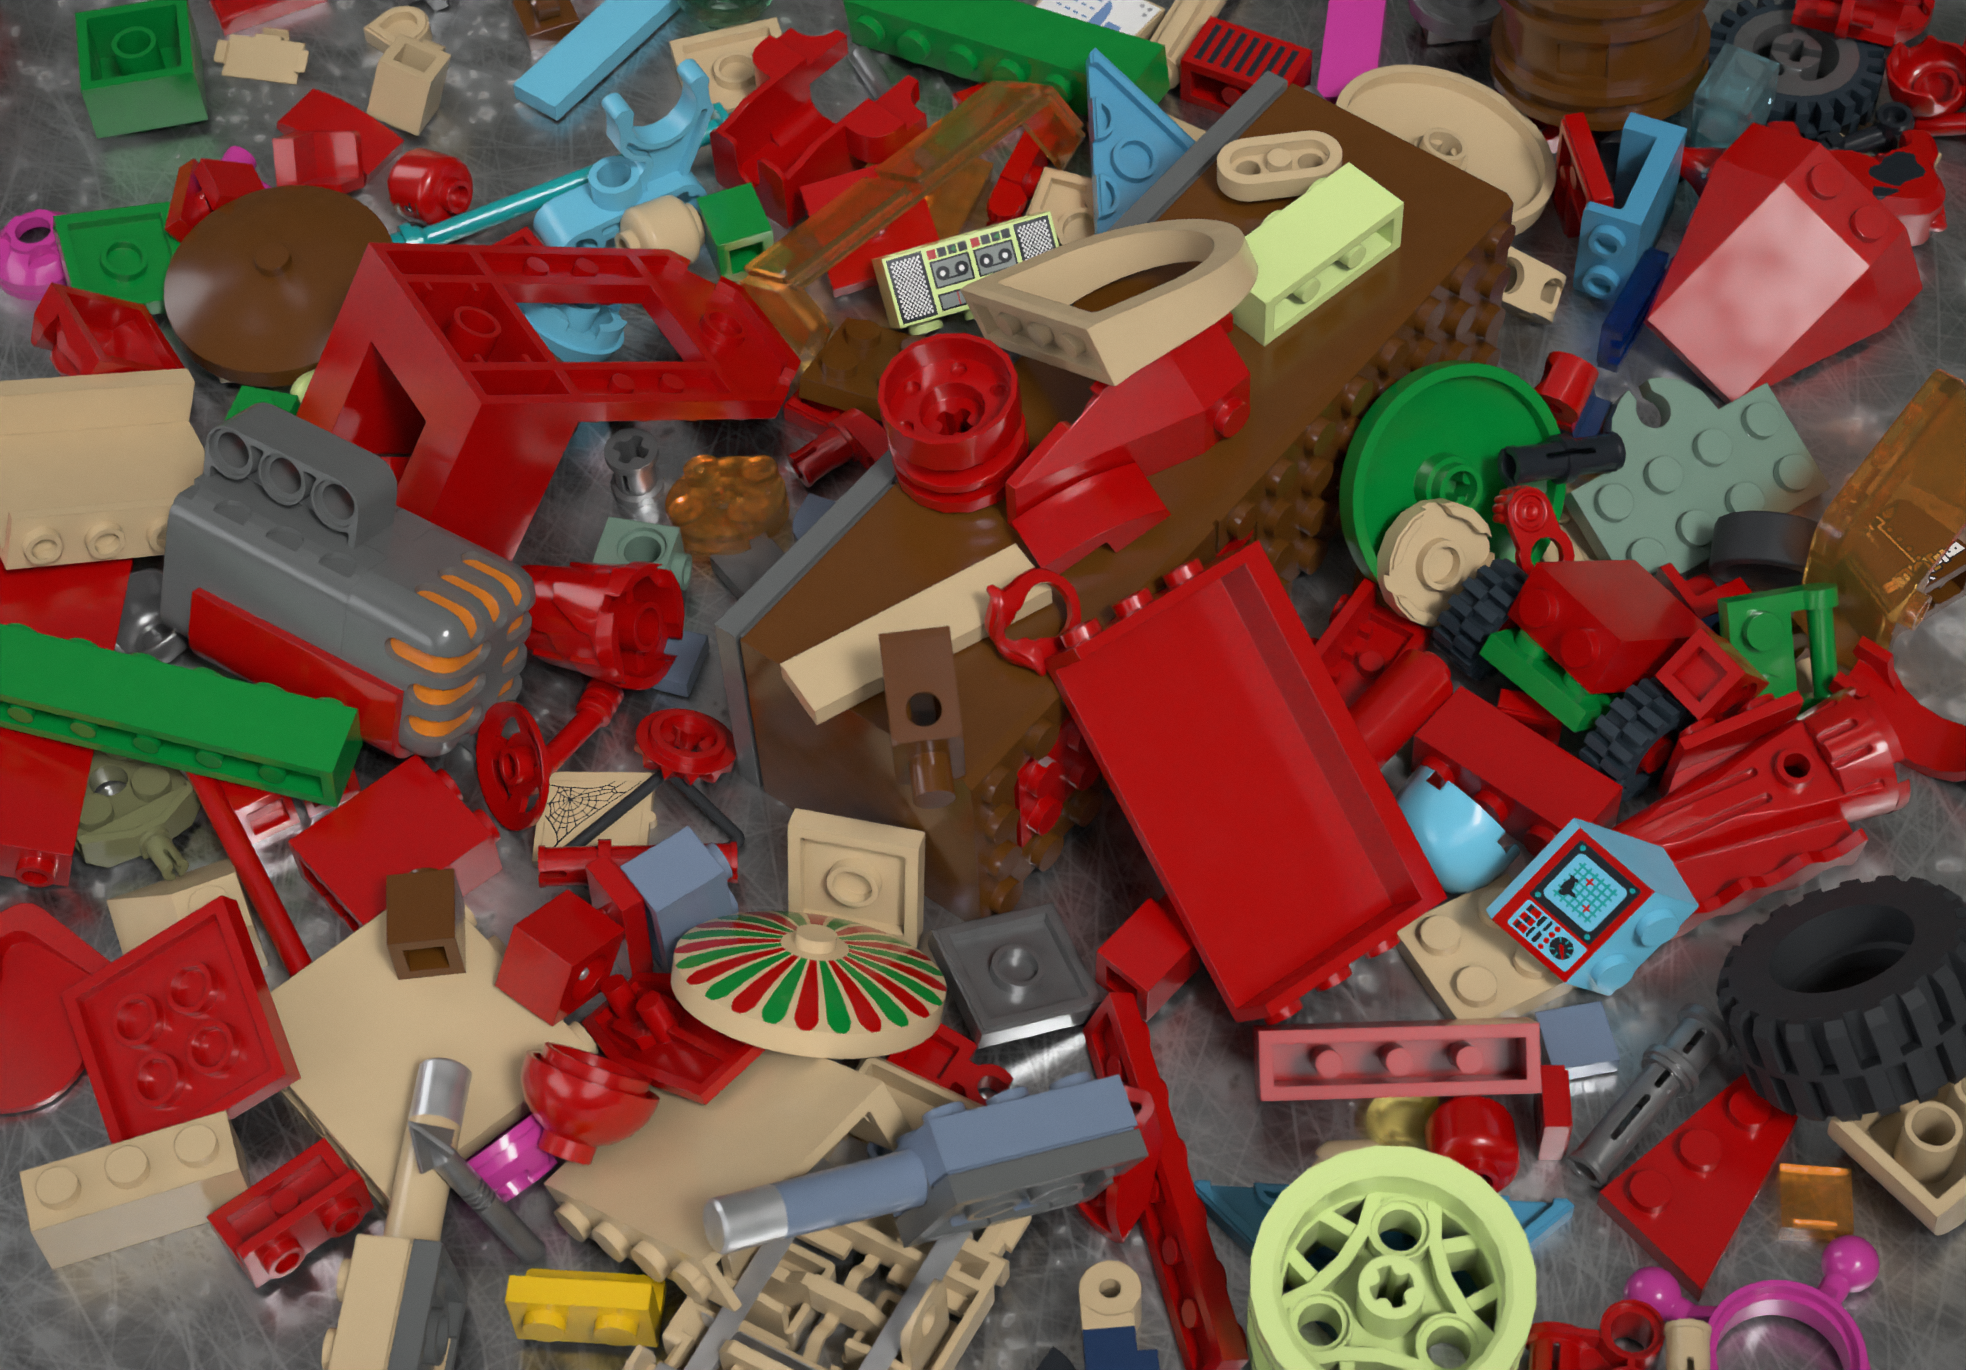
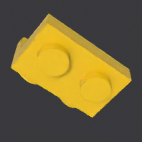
(586, 1307)

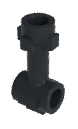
(1881, 137)

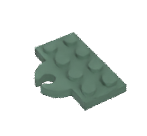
(1691, 474)

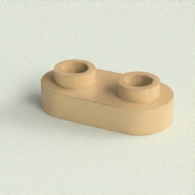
(1276, 164)

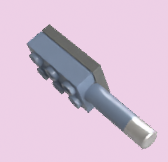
(955, 1170)

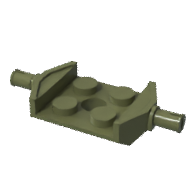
(139, 818)

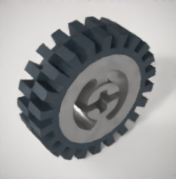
(1849, 67)

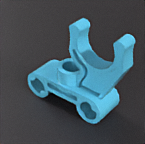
(653, 166)

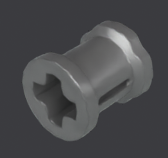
(625, 460)

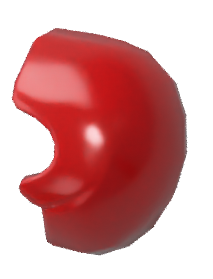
(1928, 77)

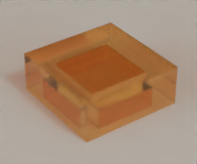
(1814, 1203)

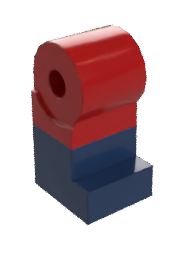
(1571, 395)

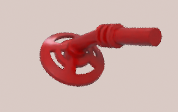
(525, 758)

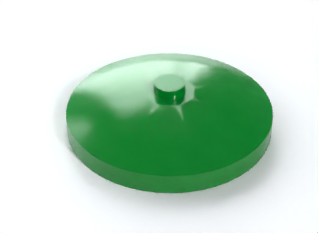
(1440, 439)

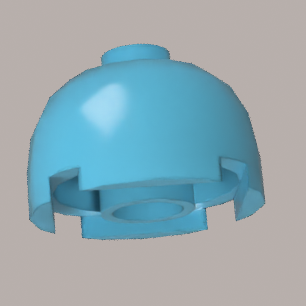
(1454, 834)

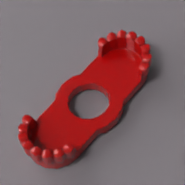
(1529, 518)

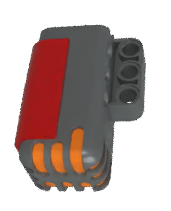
(317, 582)

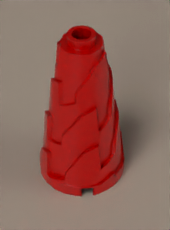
(606, 620)

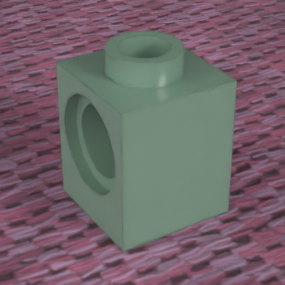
(644, 541)

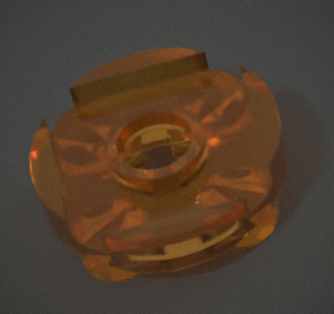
(754, 496)

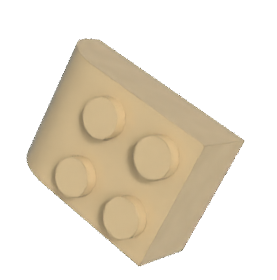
(1916, 1154)

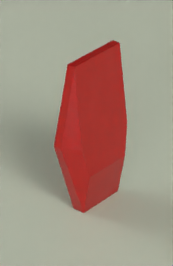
(655, 1035)

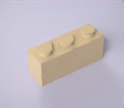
(134, 1189)

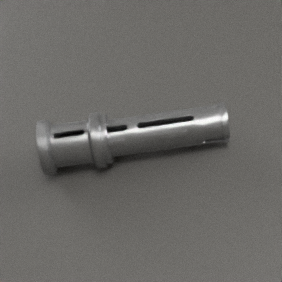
(1673, 1075)

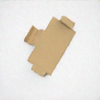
(262, 57)

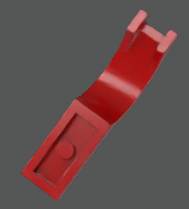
(1927, 740)

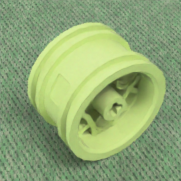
(1382, 1299)

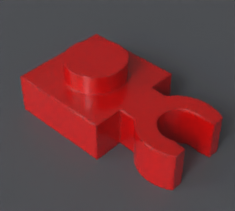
(948, 1062)

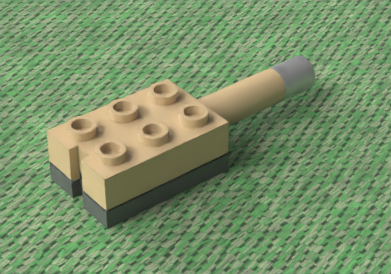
(402, 1288)

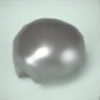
(141, 621)

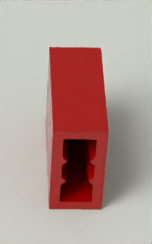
(1603, 620)
(391, 828)

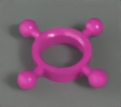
(1847, 1266)

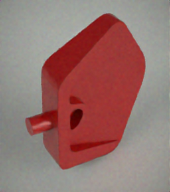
(36, 1036)

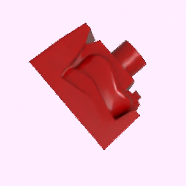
(99, 334)

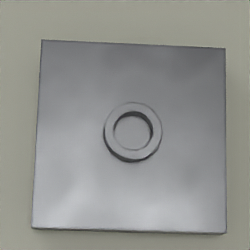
(1015, 974)

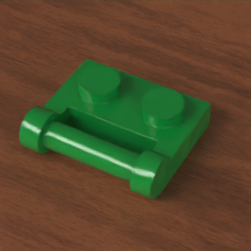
(1762, 632)

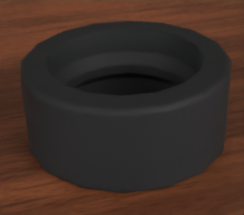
(1761, 548)

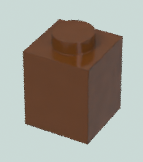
(425, 923)

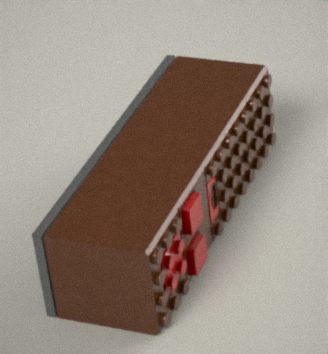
(1267, 483)

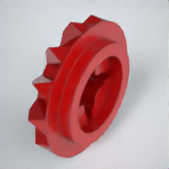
(689, 731)

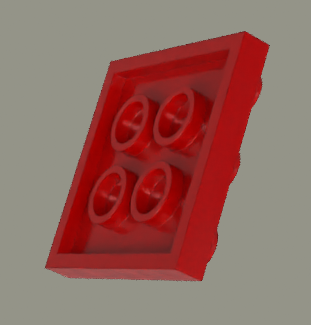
(181, 1027)

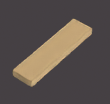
(849, 664)

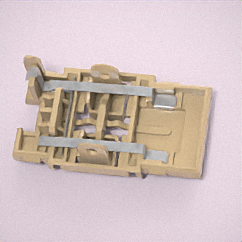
(790, 1287)

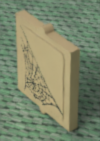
(582, 798)

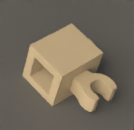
(409, 83)

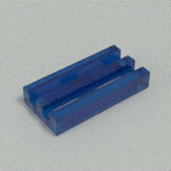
(1630, 309)

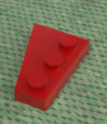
(1699, 1183)

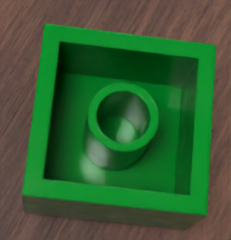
(140, 67)

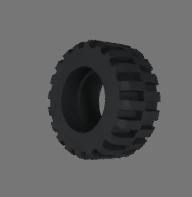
(1851, 998)

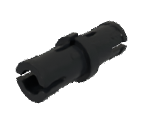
(1561, 458)

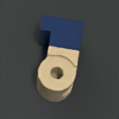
(1110, 1317)

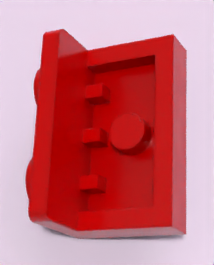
(1365, 641)
(292, 1213)

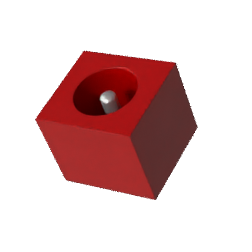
(559, 957)

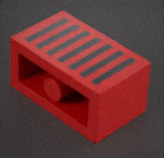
(1231, 58)

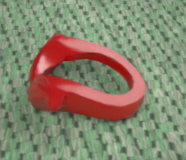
(1005, 604)

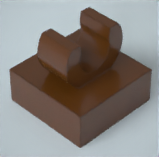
(544, 21)

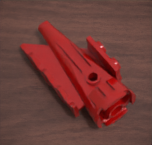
(1771, 797)

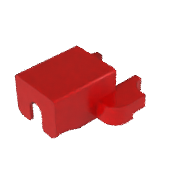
(786, 143)

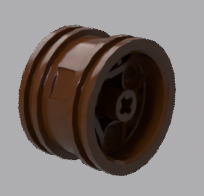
(1599, 58)

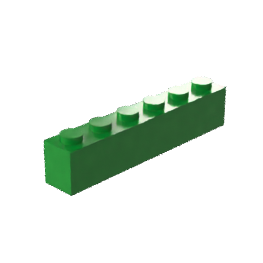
(1005, 43)
(176, 716)

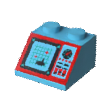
(1594, 905)

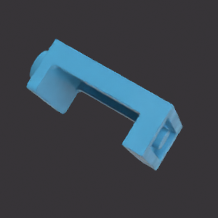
(1643, 202)

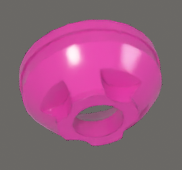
(29, 267)
(513, 1158)

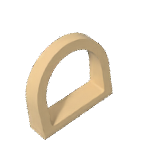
(1030, 302)

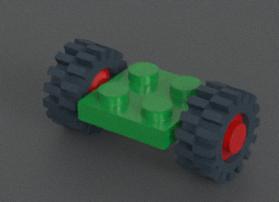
(1634, 726)

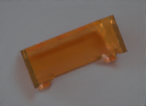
(1894, 521)

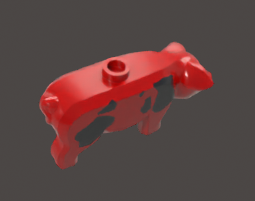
(1899, 179)

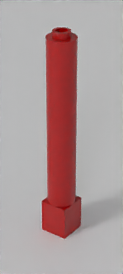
(1152, 947)

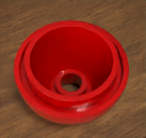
(584, 1100)

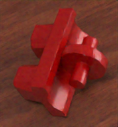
(1859, 19)

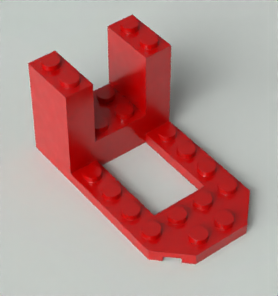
(454, 372)

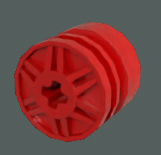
(953, 421)

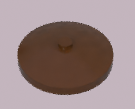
(267, 280)

